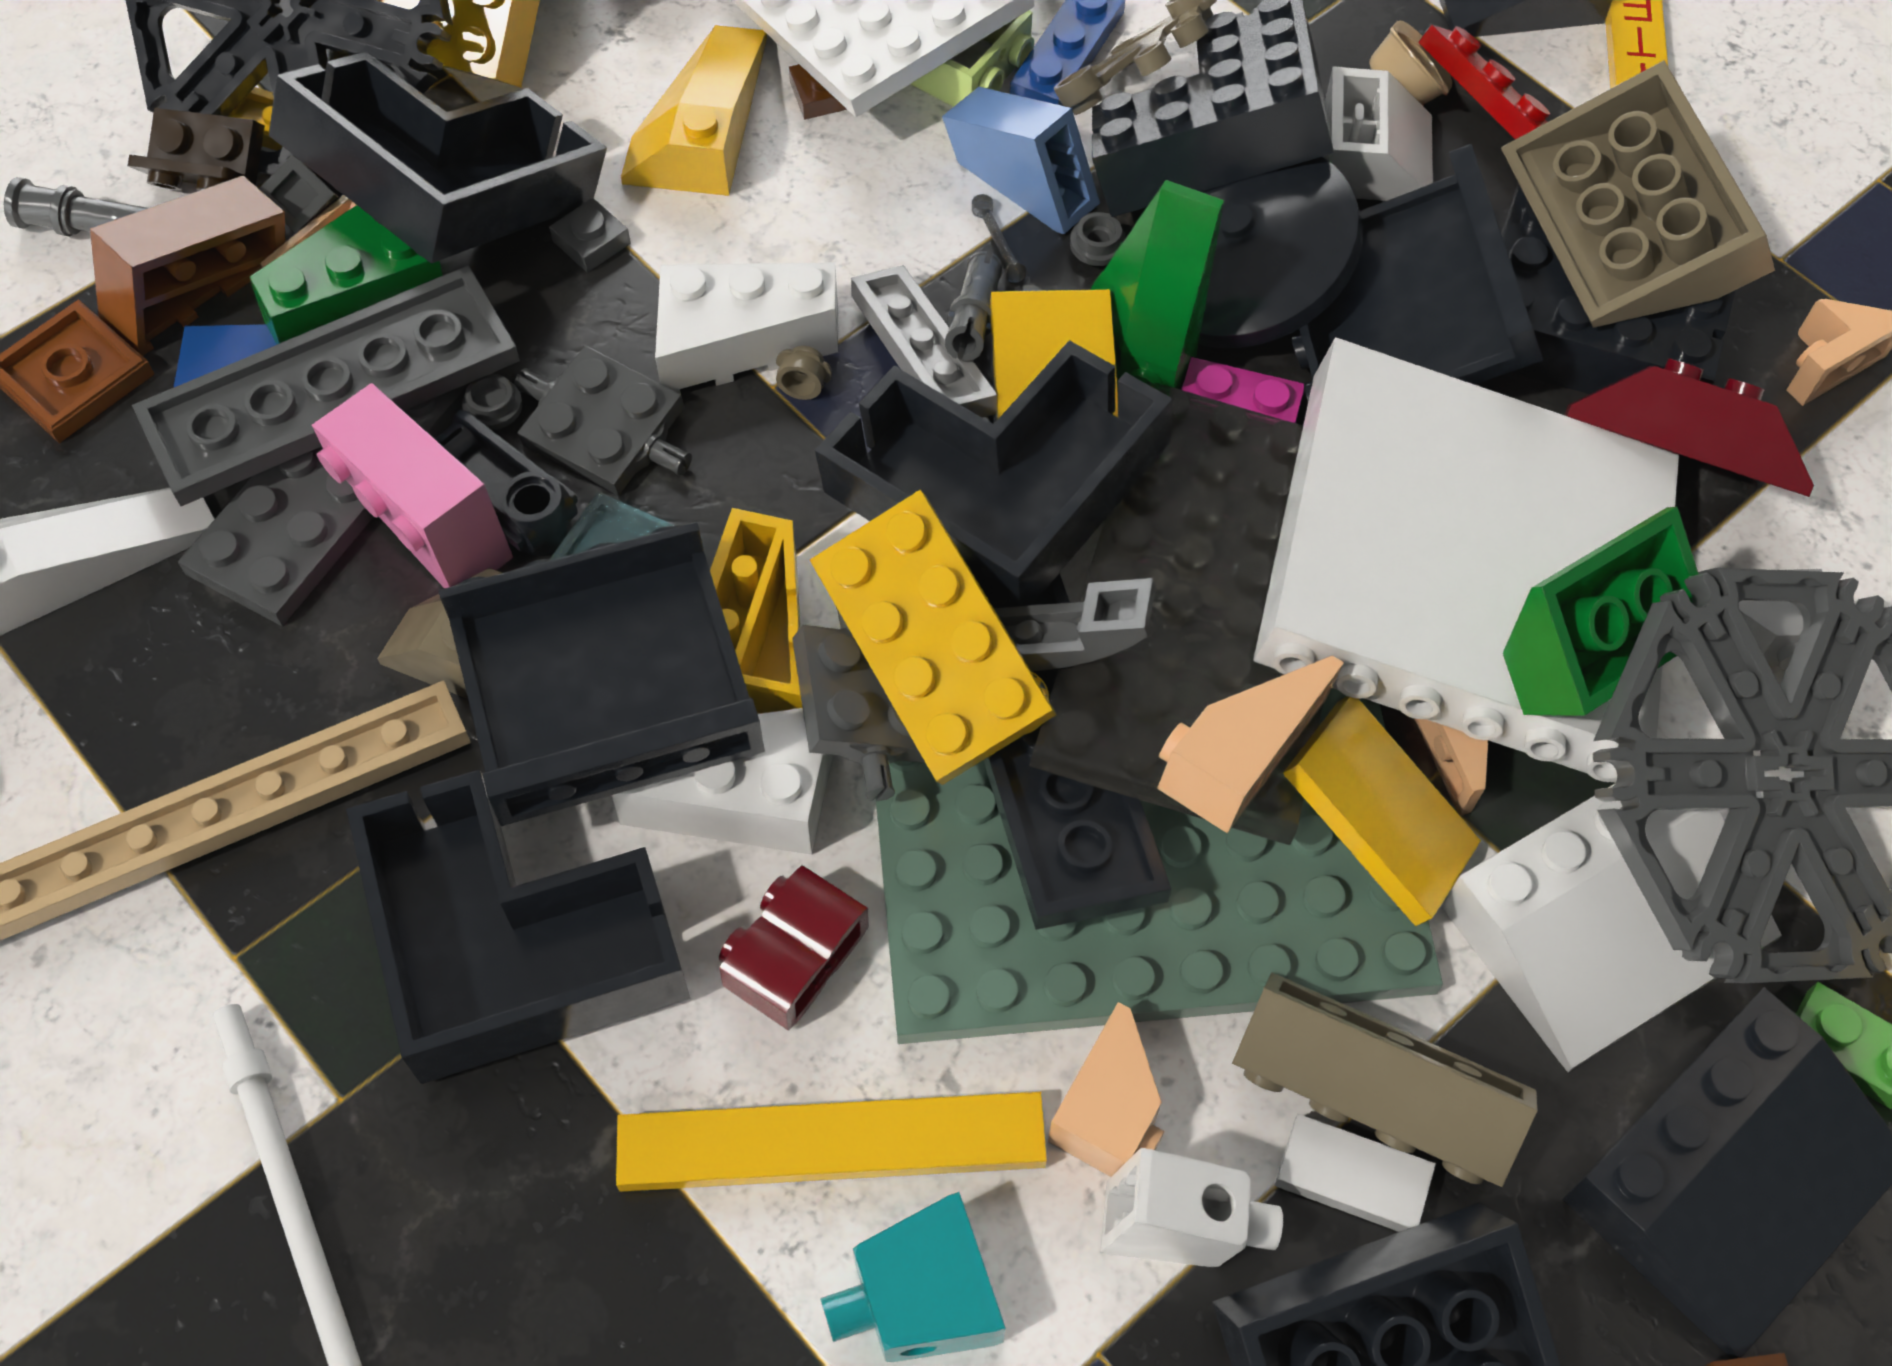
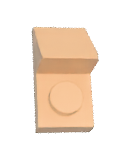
(1841, 344)

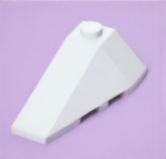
(84, 547)

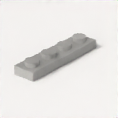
(917, 336)

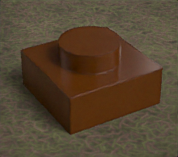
(811, 95)

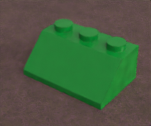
(1589, 615)

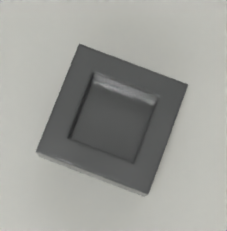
(298, 193)
(590, 235)

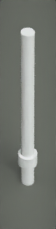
(248, 1076)

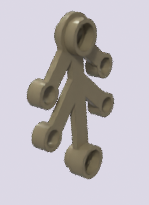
(1146, 50)

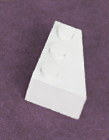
(740, 318)
(754, 800)

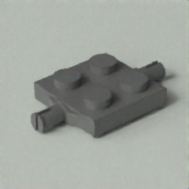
(602, 420)
(848, 707)

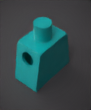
(920, 1288)

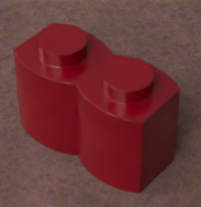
(793, 946)

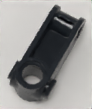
(514, 486)

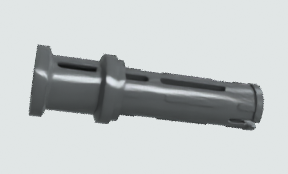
(59, 208)

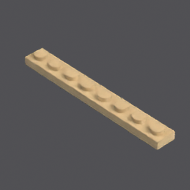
(226, 807)

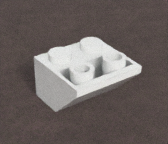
(1378, 134)

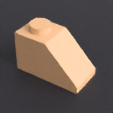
(1111, 1100)

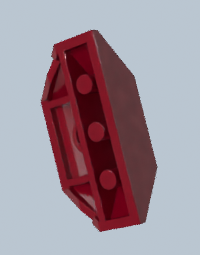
(1700, 421)

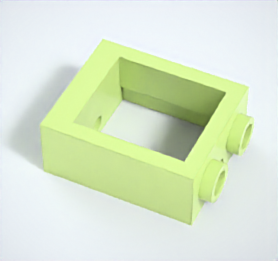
(1010, 48)

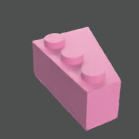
(413, 486)

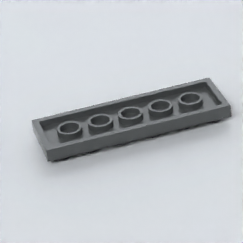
(265, 404)
(290, 527)

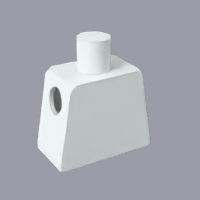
(1184, 1211)

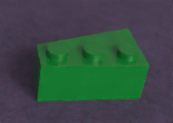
(337, 274)

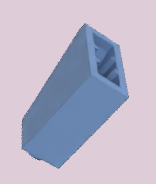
(1025, 153)

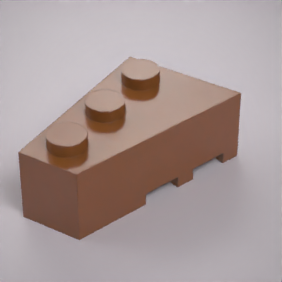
(179, 255)

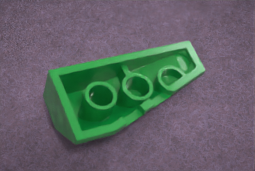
(1162, 284)

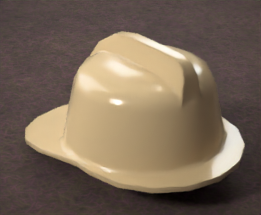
(1411, 64)

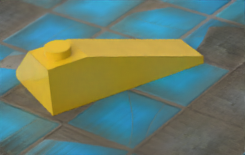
(701, 118)

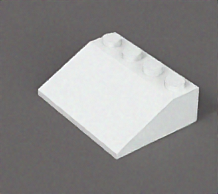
(1574, 931)

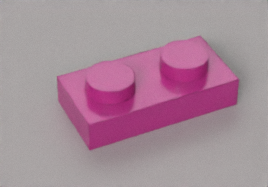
(1244, 388)

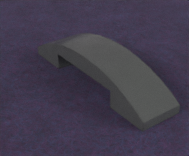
(1081, 632)

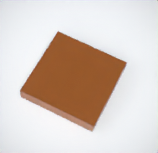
(70, 370)

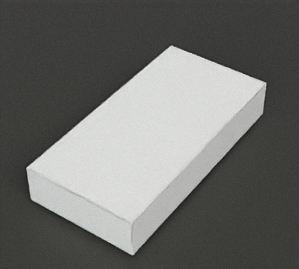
(1355, 1174)

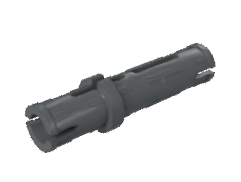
(971, 312)

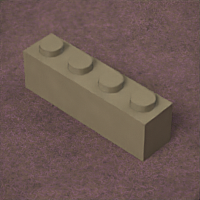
(1387, 1081)

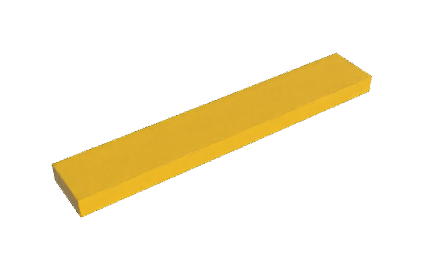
(830, 1141)

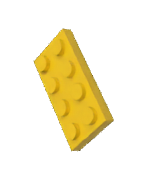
(932, 638)

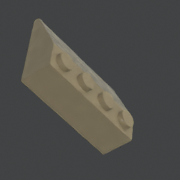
(1639, 202)

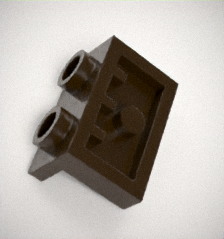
(199, 149)

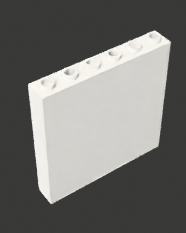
(1423, 529)

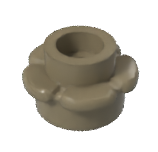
(802, 372)

